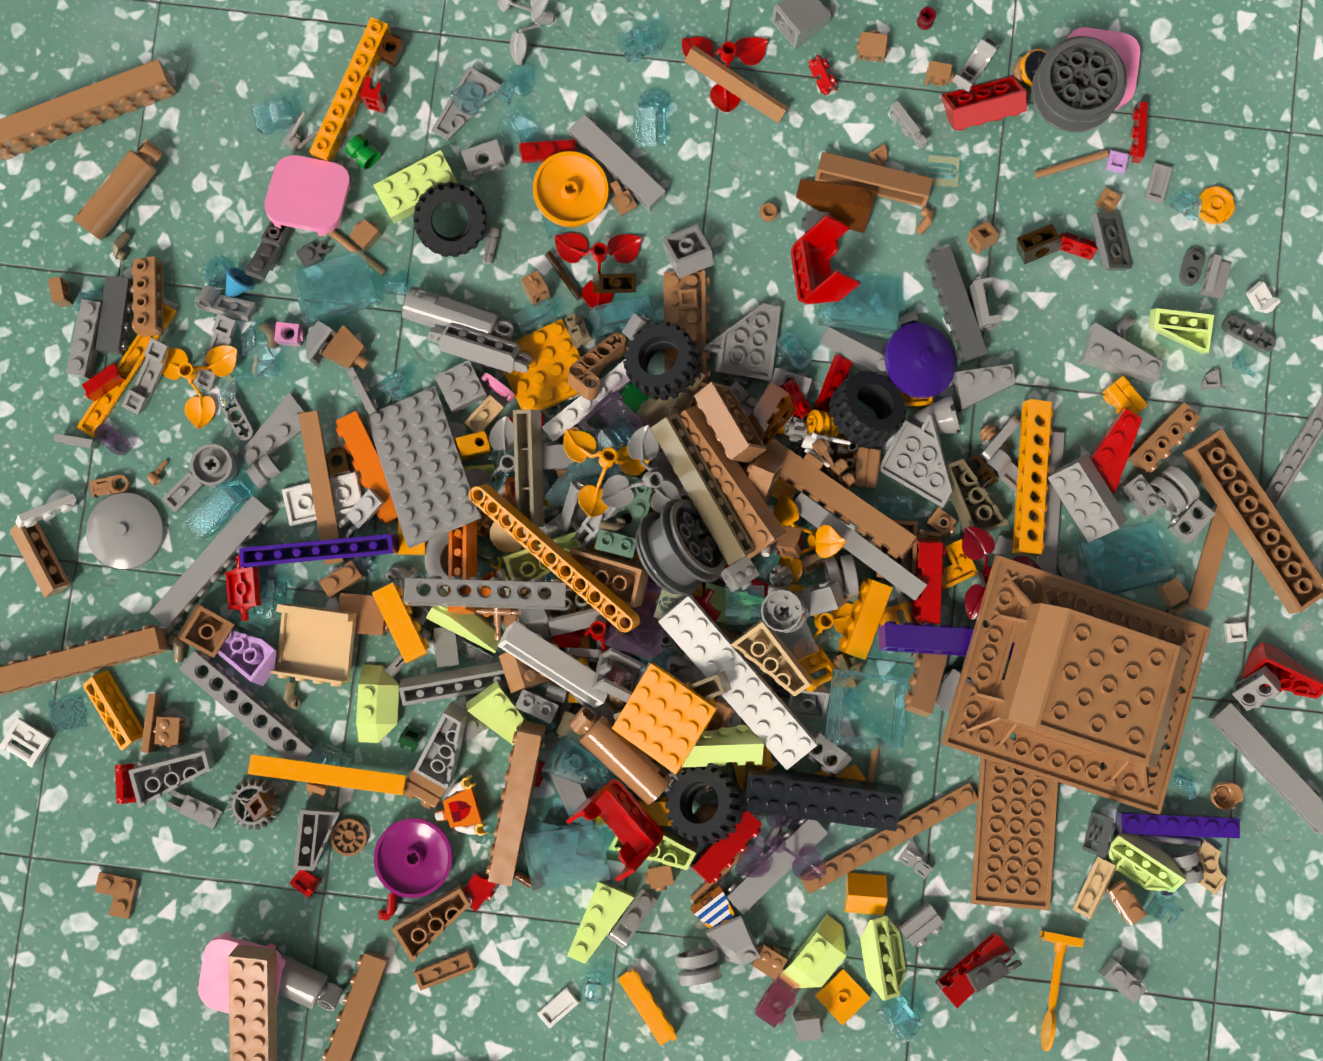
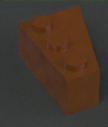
(771, 412)

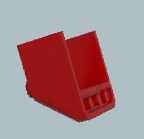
(812, 264)
(627, 822)

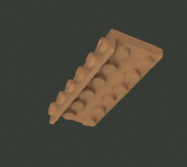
(691, 320)

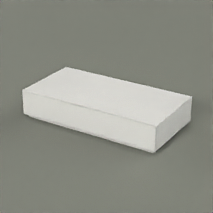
(558, 1007)

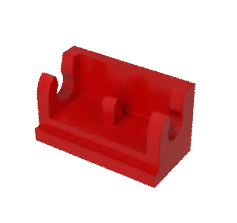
(371, 96)

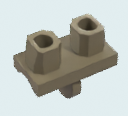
(578, 330)

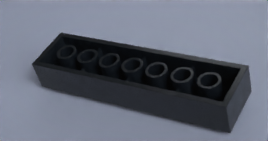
(821, 798)

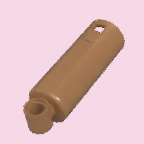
(119, 190)
(620, 755)

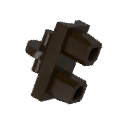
(844, 451)

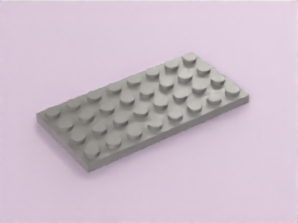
(422, 467)

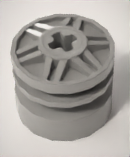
(773, 612)

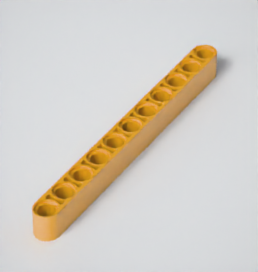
(563, 559)

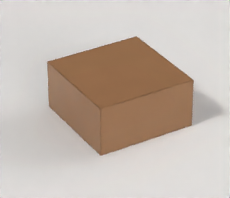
(60, 291)

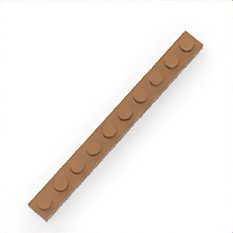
(886, 840)

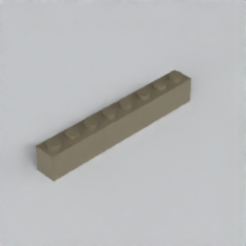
(702, 488)

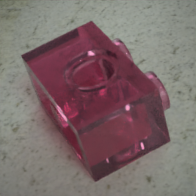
(773, 1015)

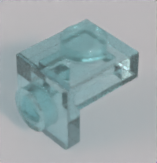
(92, 296)

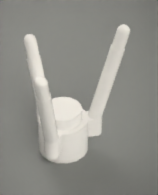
(809, 439)

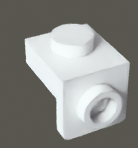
(1261, 298)

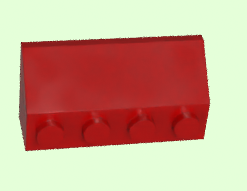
(985, 103)

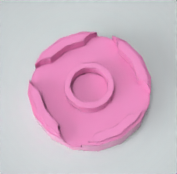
(498, 387)

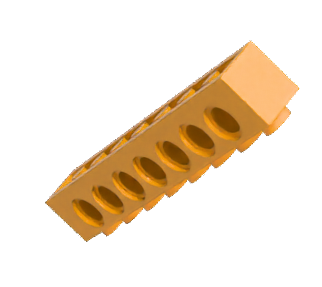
(348, 94)
(1025, 485)

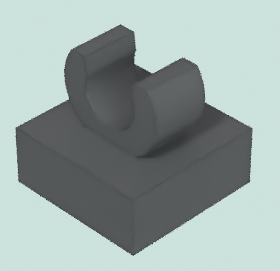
(909, 317)

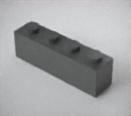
(115, 316)

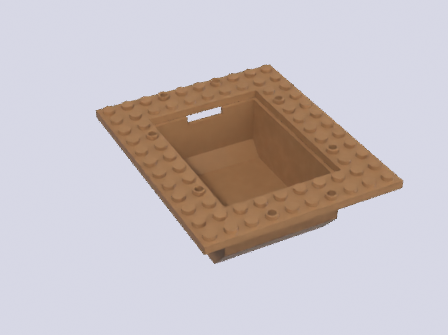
(1081, 687)

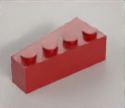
(1115, 446)
(721, 854)

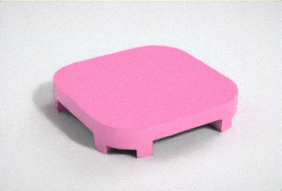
(1128, 50)
(307, 194)
(214, 971)

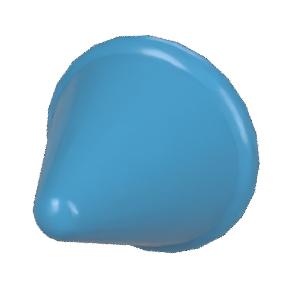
(237, 282)

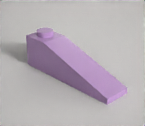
(249, 656)

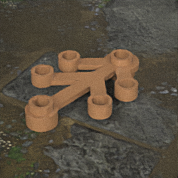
(821, 448)

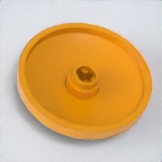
(570, 189)

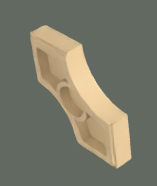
(1208, 861)

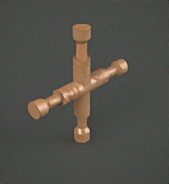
(497, 612)

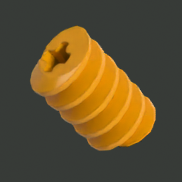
(821, 423)

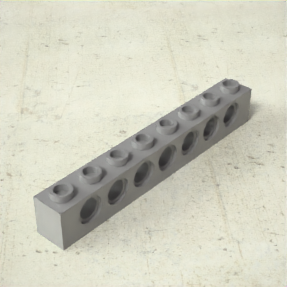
(454, 599)
(192, 668)

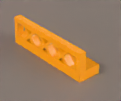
(115, 709)
(647, 1006)

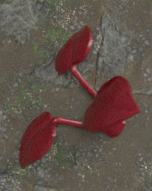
(975, 545)

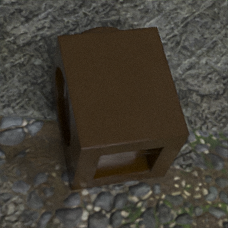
(344, 468)

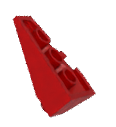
(1290, 673)

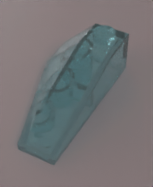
(587, 471)

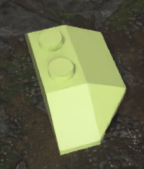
(376, 704)
(1145, 863)
(817, 956)
(883, 957)

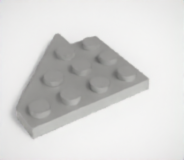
(748, 345)
(919, 461)

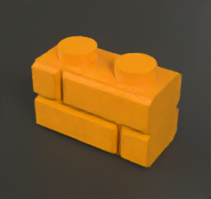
(1124, 395)

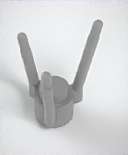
(292, 140)

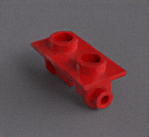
(827, 81)
(1083, 248)
(800, 403)
(124, 788)

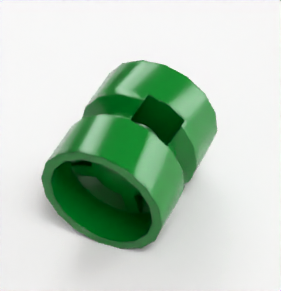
(365, 154)

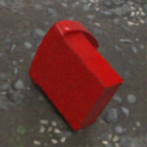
(306, 882)

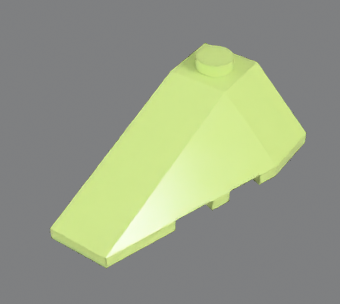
(468, 625)

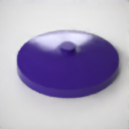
(919, 360)

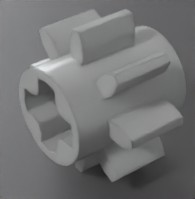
(795, 429)
(781, 576)

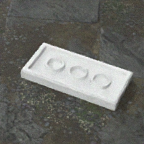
(300, 501)

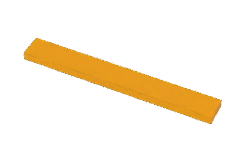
(129, 367)
(327, 774)

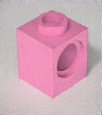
(281, 334)

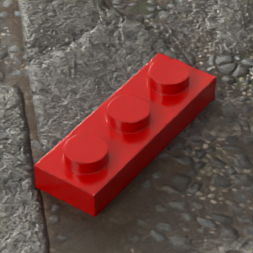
(1138, 132)
(539, 151)
(836, 375)

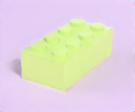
(403, 189)

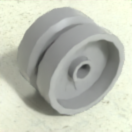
(203, 464)
(1175, 489)
(844, 573)
(698, 966)

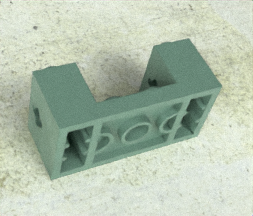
(623, 543)

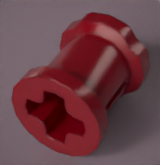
(925, 24)

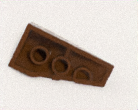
(843, 202)

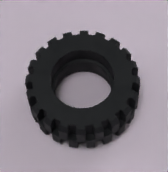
(450, 245)
(646, 345)
(880, 395)
(681, 802)

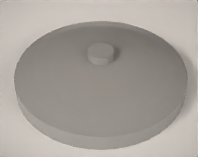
(125, 531)

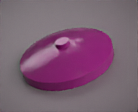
(413, 858)

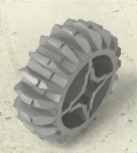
(240, 798)

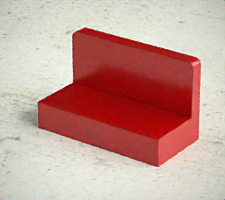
(103, 382)

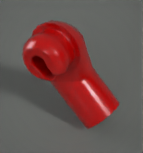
(390, 909)

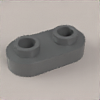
(1192, 266)

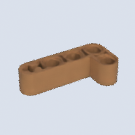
(584, 372)

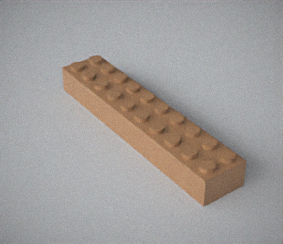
(84, 108)
(1255, 521)
(83, 658)

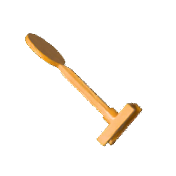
(1049, 1021)

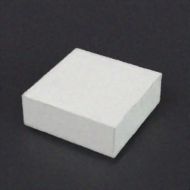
(1235, 632)

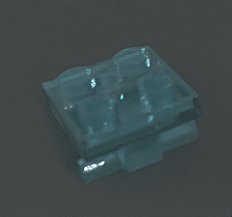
(743, 606)

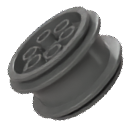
(1093, 58)
(678, 548)

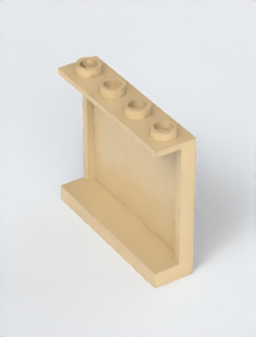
(315, 644)

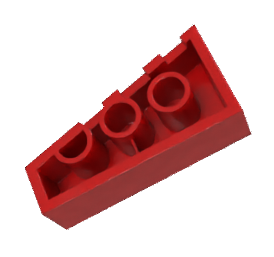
(930, 571)
(955, 982)

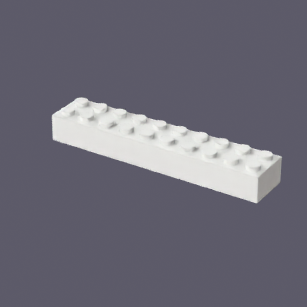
(750, 693)

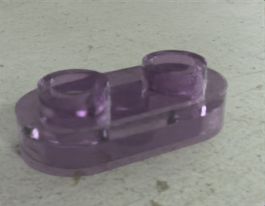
(113, 440)

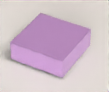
(1117, 161)

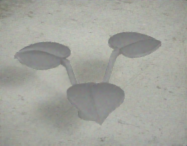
(539, 16)
(500, 439)
(618, 492)

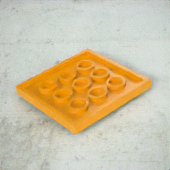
(547, 377)
(664, 718)

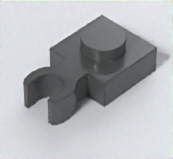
(311, 255)

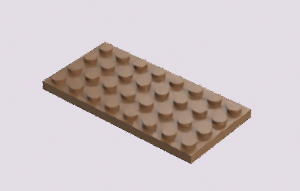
(1013, 838)

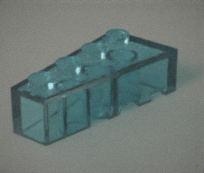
(577, 764)

